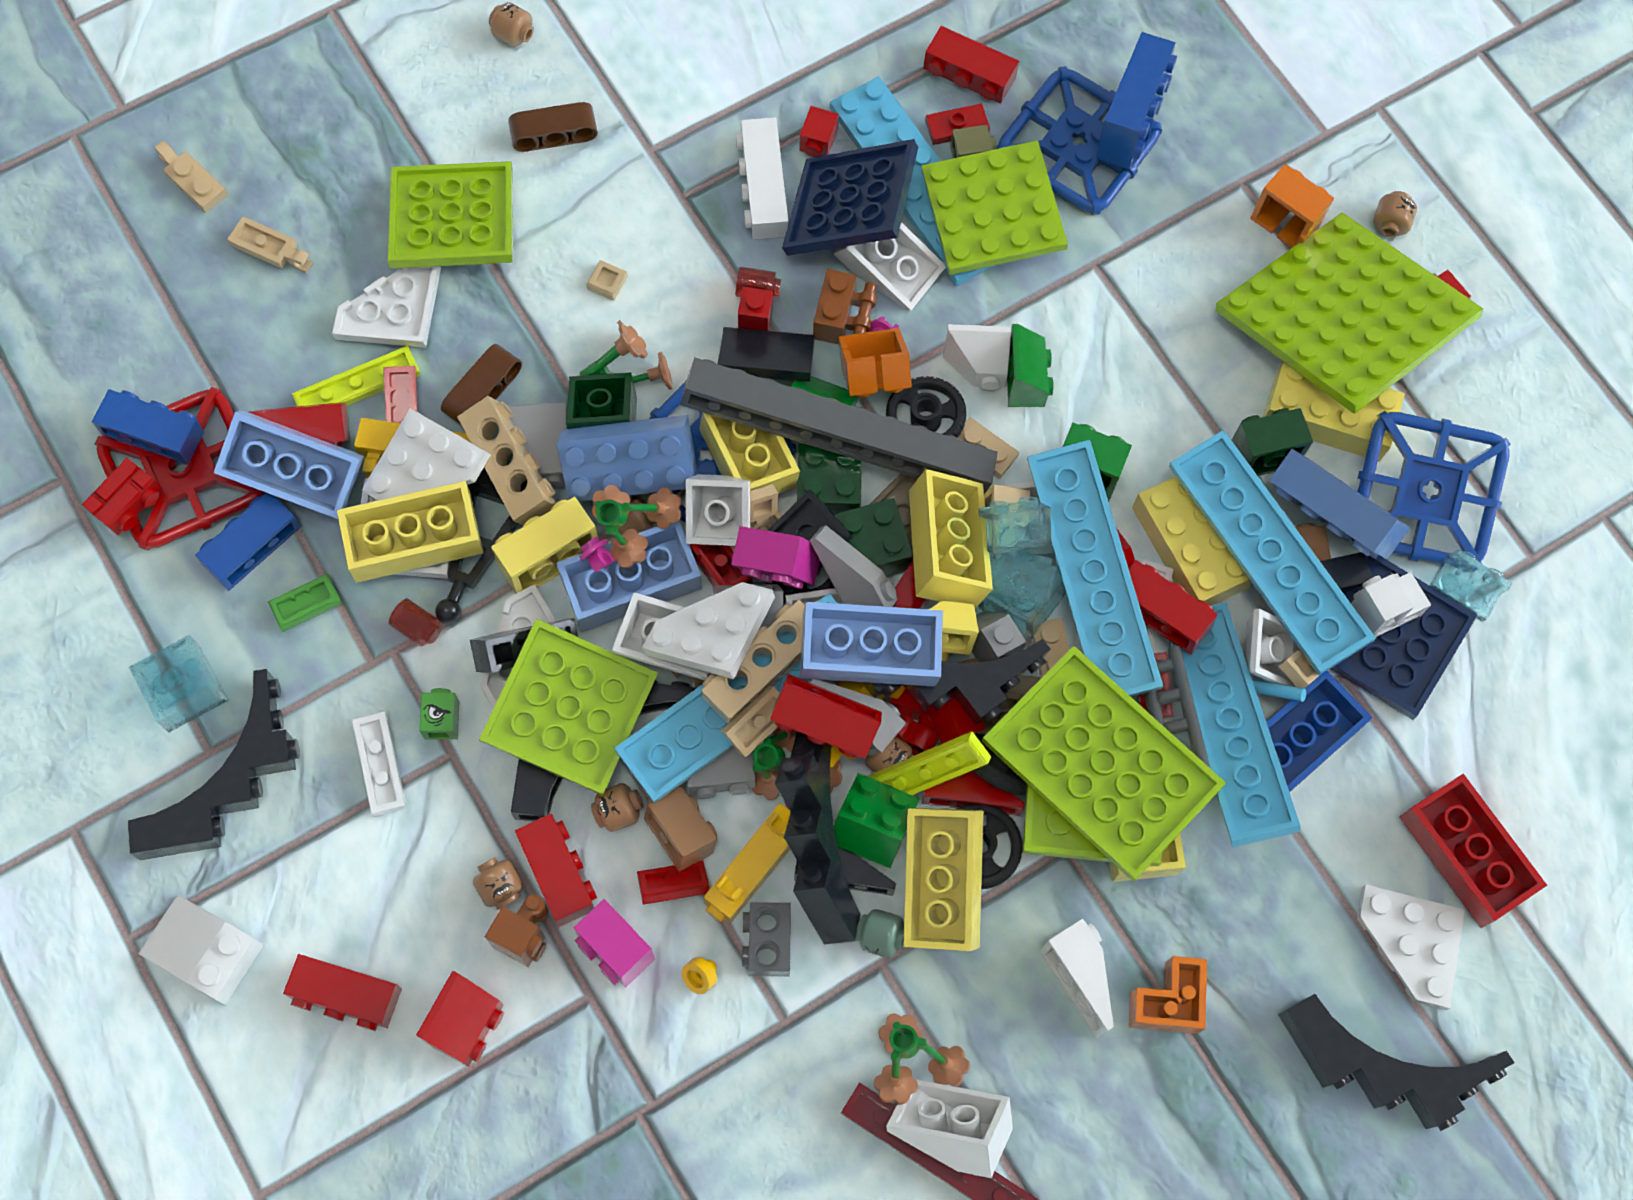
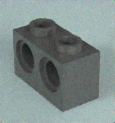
(775, 939)

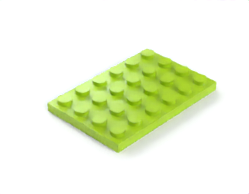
(1103, 763)

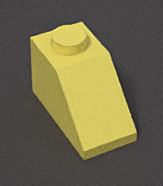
(958, 627)

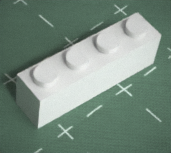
(764, 178)

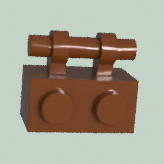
(835, 306)
(518, 933)

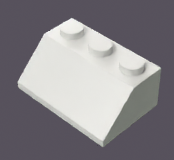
(635, 628)

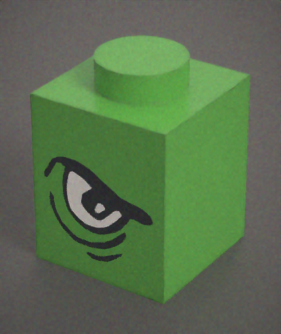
(439, 715)

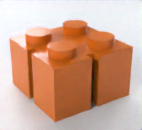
(1296, 194)
(875, 362)

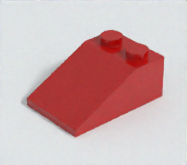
(461, 1020)

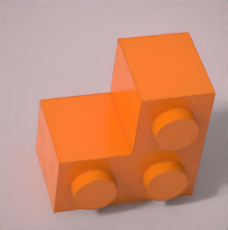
(1180, 1004)

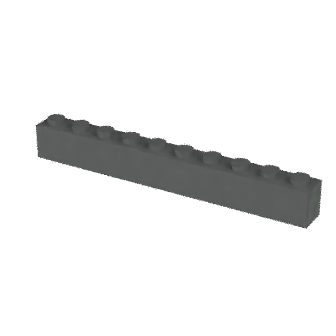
(832, 424)

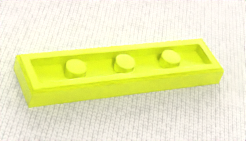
(356, 382)
(935, 765)

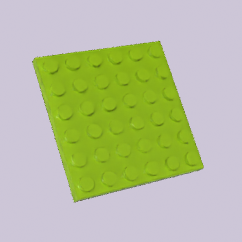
(1348, 311)

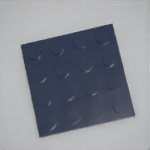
(851, 198)
(1411, 658)

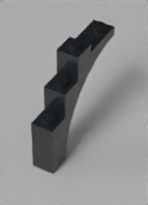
(973, 684)
(537, 788)
(195, 820)
(812, 839)
(1430, 1090)

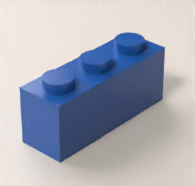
(148, 425)
(248, 540)

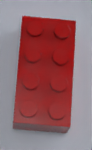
(1472, 851)

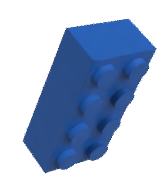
(1137, 100)
(1314, 729)

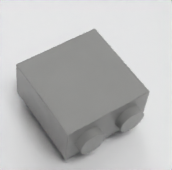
(726, 773)

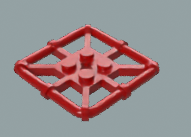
(186, 484)

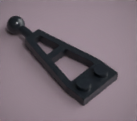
(448, 609)

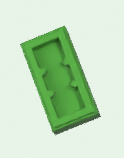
(305, 602)

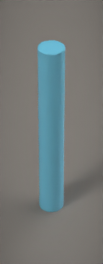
(1279, 690)

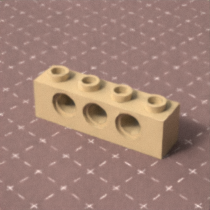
(480, 424)
(730, 702)

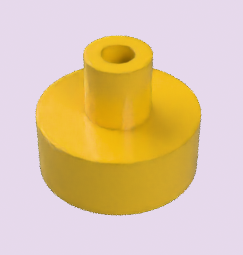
(699, 975)

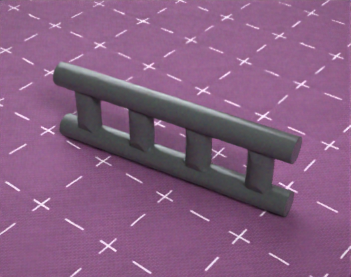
(1183, 694)

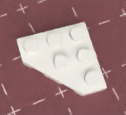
(391, 309)
(423, 458)
(518, 612)
(713, 631)
(1415, 940)

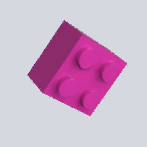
(775, 557)
(614, 944)

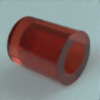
(757, 279)
(415, 622)

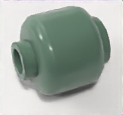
(881, 933)

